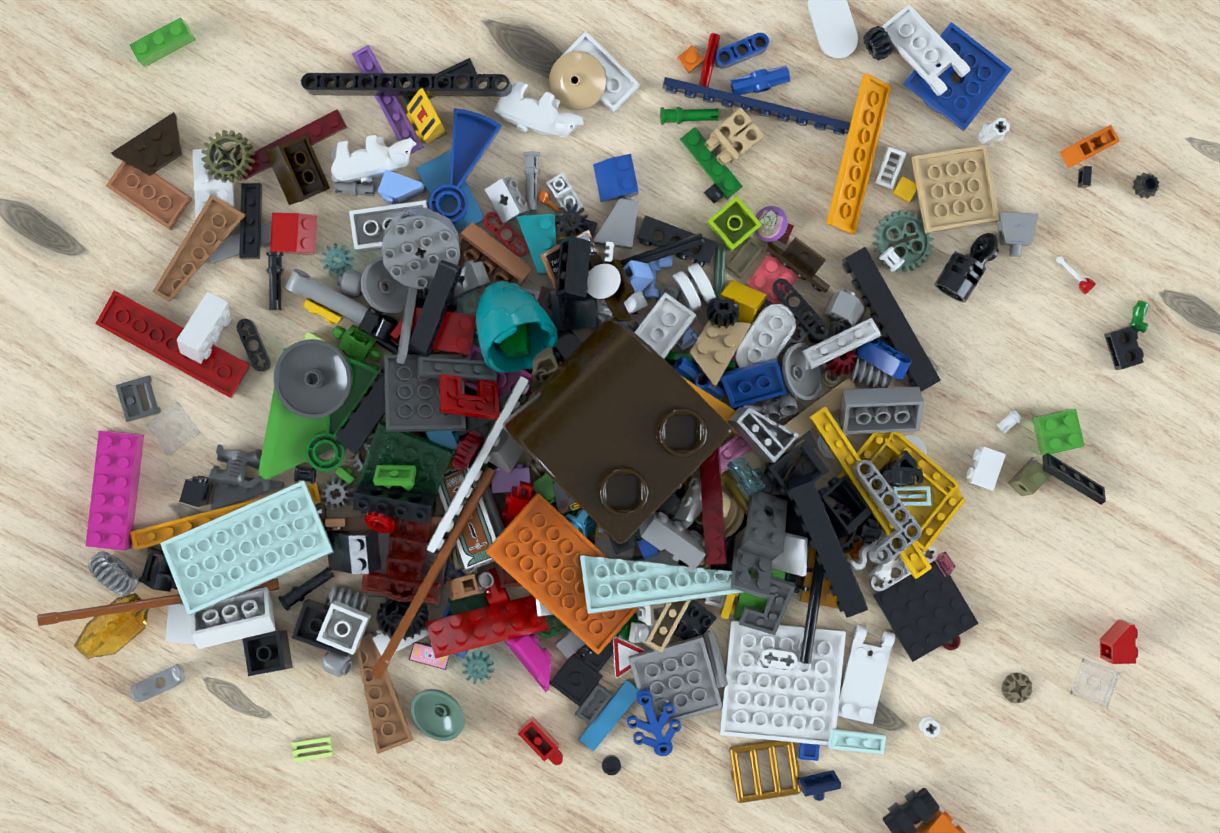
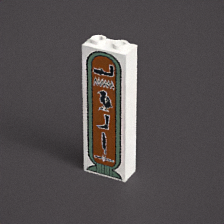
(479, 530)

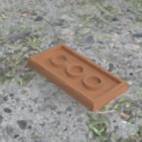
(149, 194)

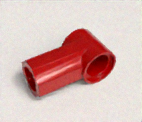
(495, 593)

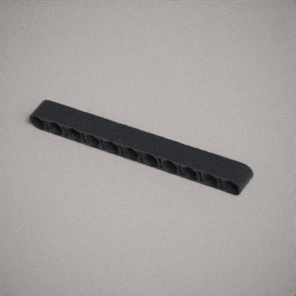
(397, 81)

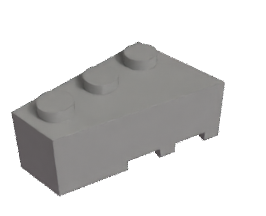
(845, 308)
(762, 434)
(674, 538)

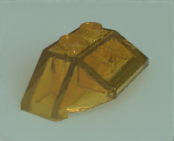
(111, 632)

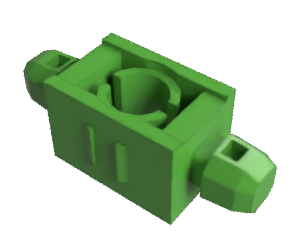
(357, 343)

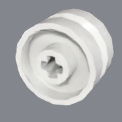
(694, 287)

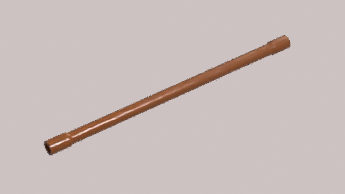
(56, 617)
(383, 662)

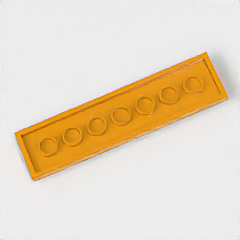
(858, 154)

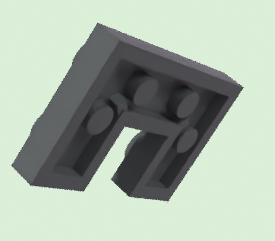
(773, 612)

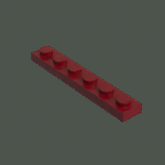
(316, 132)
(713, 510)

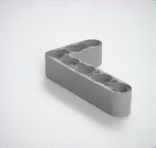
(889, 512)

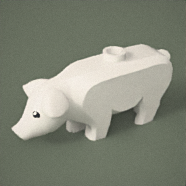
(536, 115)
(369, 162)

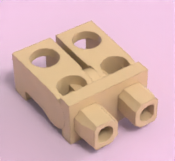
(729, 142)

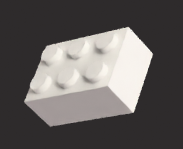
(204, 328)

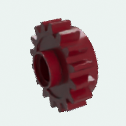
(467, 450)

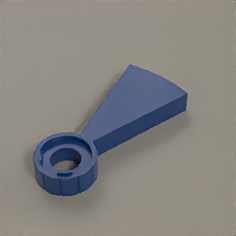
(470, 141)

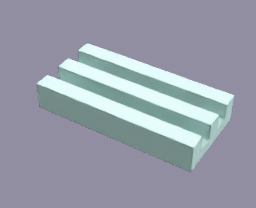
(918, 488)

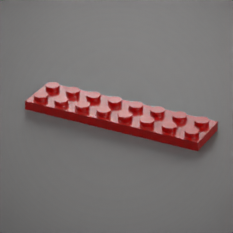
(159, 338)

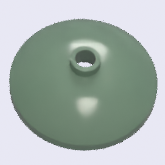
(437, 714)

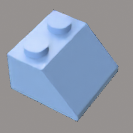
(399, 188)

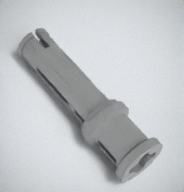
(531, 170)

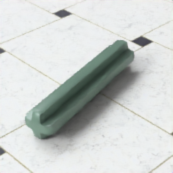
(719, 269)

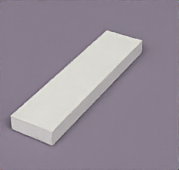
(841, 343)

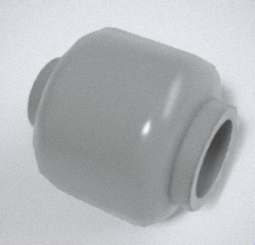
(350, 283)
(336, 664)

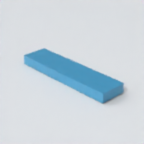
(609, 715)

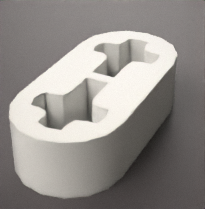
(777, 663)

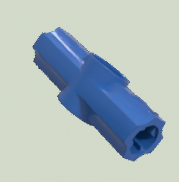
(760, 80)
(692, 372)

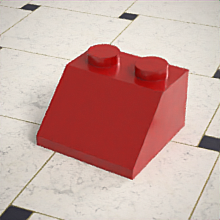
(293, 233)

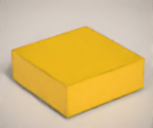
(905, 189)

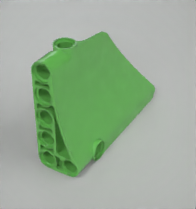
(288, 437)

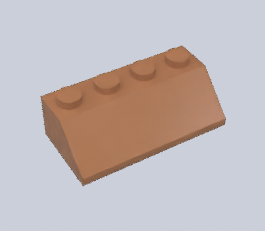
(497, 259)

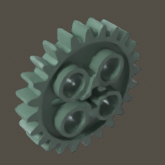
(897, 224)

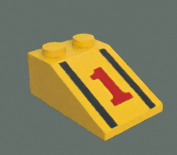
(425, 118)

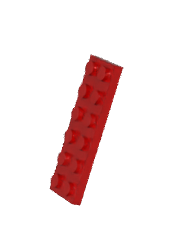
(485, 626)

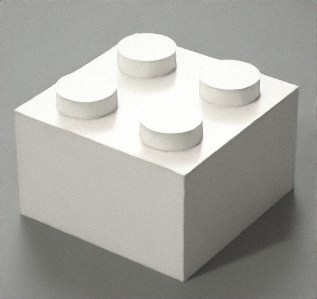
(343, 627)

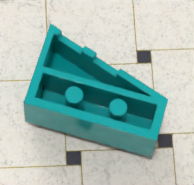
(540, 236)

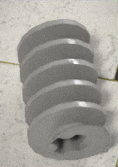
(870, 374)
(347, 598)

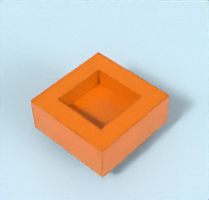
(690, 59)

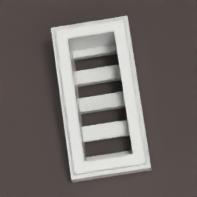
(890, 150)

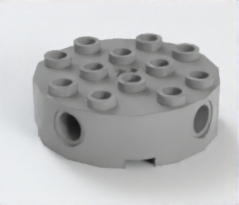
(403, 241)

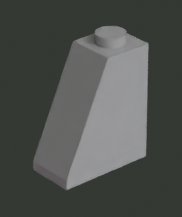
(620, 224)

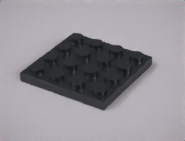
(925, 611)

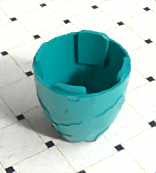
(497, 317)

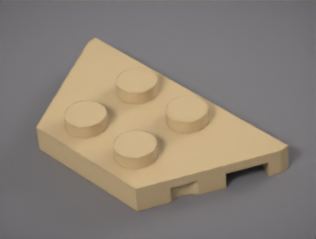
(716, 348)

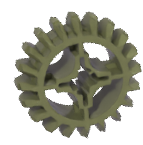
(222, 161)

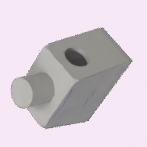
(1016, 230)

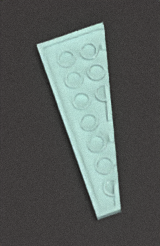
(633, 584)

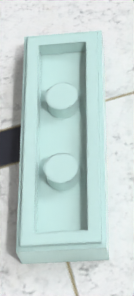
(857, 741)

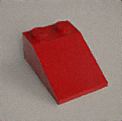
(454, 334)

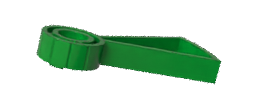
(363, 377)

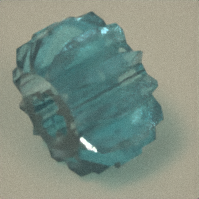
(335, 253)
(486, 669)

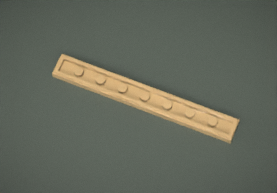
(801, 423)

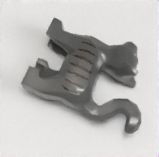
(236, 466)

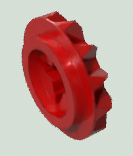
(379, 522)

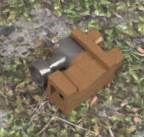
(469, 585)

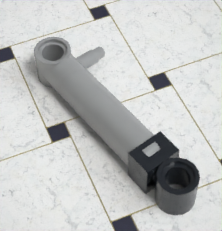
(367, 318)

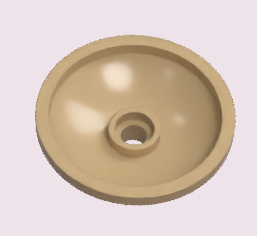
(590, 82)

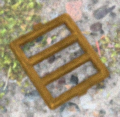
(759, 794)

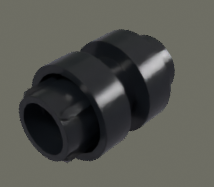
(919, 807)

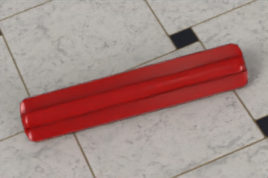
(709, 60)

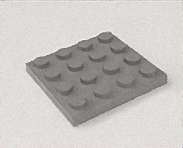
(678, 677)

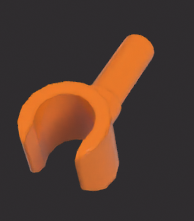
(543, 198)

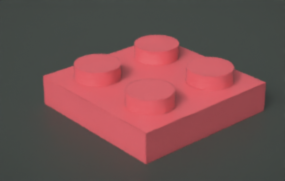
(765, 276)

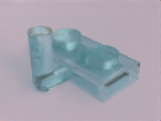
(746, 475)

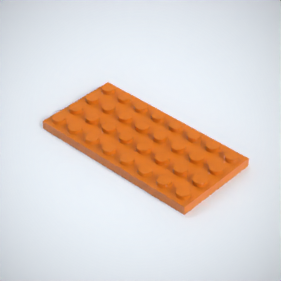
(544, 557)

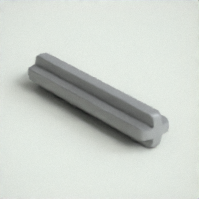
(715, 659)

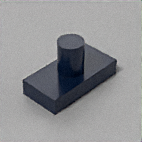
(819, 784)

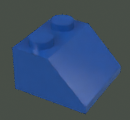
(616, 178)

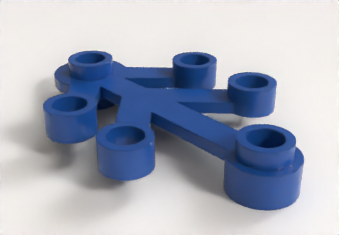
(654, 727)

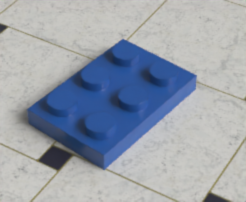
(754, 383)

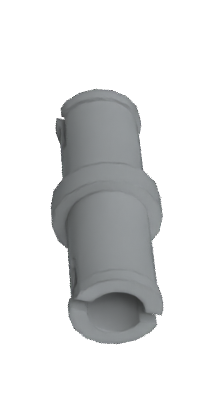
(354, 189)

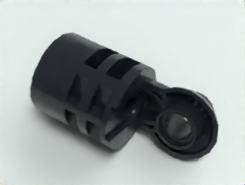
(965, 271)

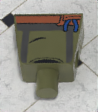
(1030, 477)

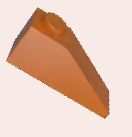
(1089, 146)

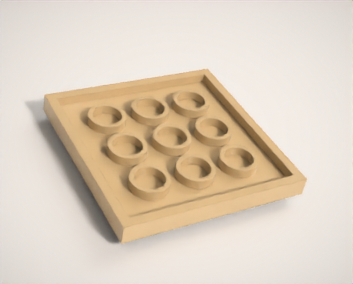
(955, 188)

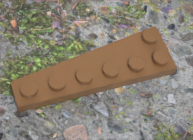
(204, 237)
(384, 707)

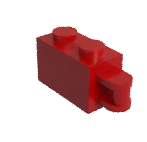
(516, 501)
(541, 741)

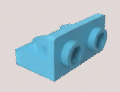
(583, 522)

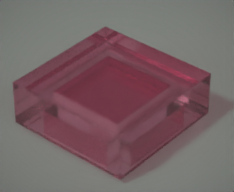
(945, 563)

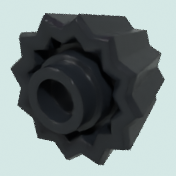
(1146, 185)

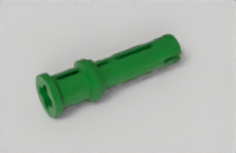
(678, 115)

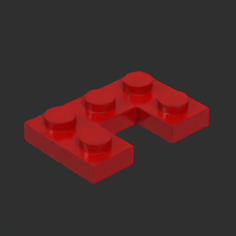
(483, 405)

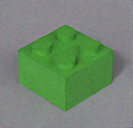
(1058, 431)

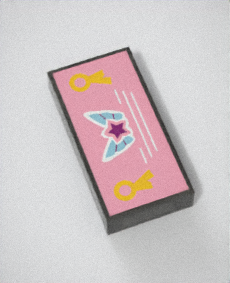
(424, 654)

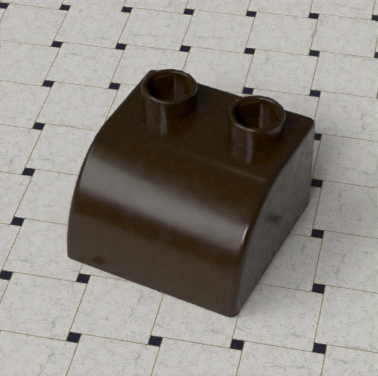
(617, 428)

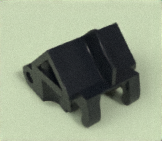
(901, 470)
(162, 576)

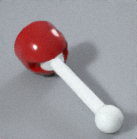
(1085, 284)

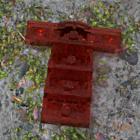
(404, 564)

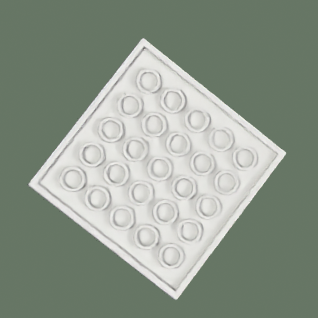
(777, 701)

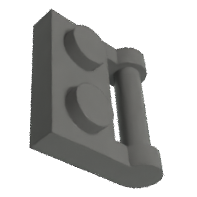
(132, 401)

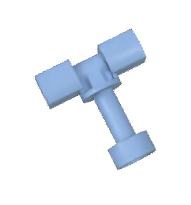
(655, 266)

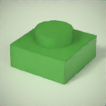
(346, 474)

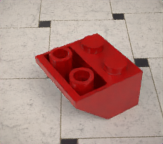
(1119, 643)

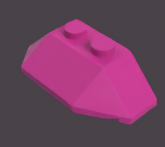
(533, 657)

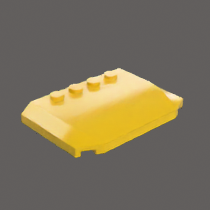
(944, 489)

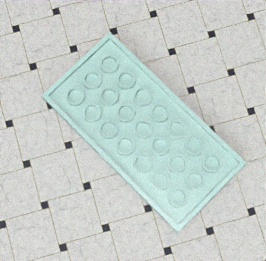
(246, 548)

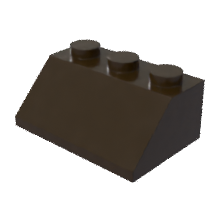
(297, 169)

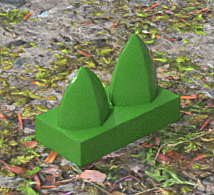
(395, 476)

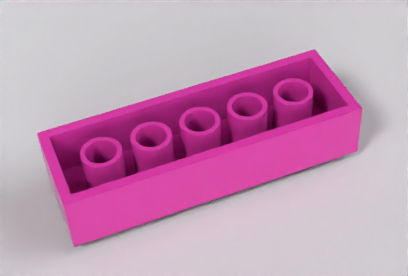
(114, 490)

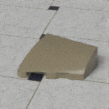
(543, 366)

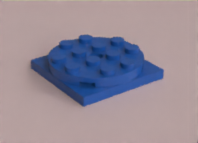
(962, 99)

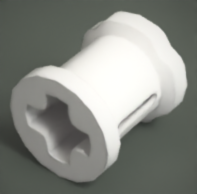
(891, 259)
(924, 723)

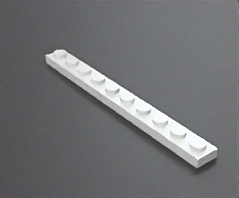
(474, 472)

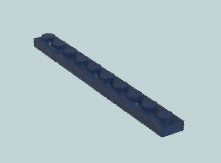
(764, 108)

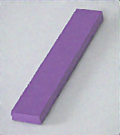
(389, 104)

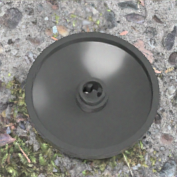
(313, 378)

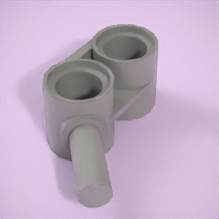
(777, 409)

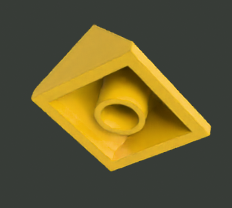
(748, 300)

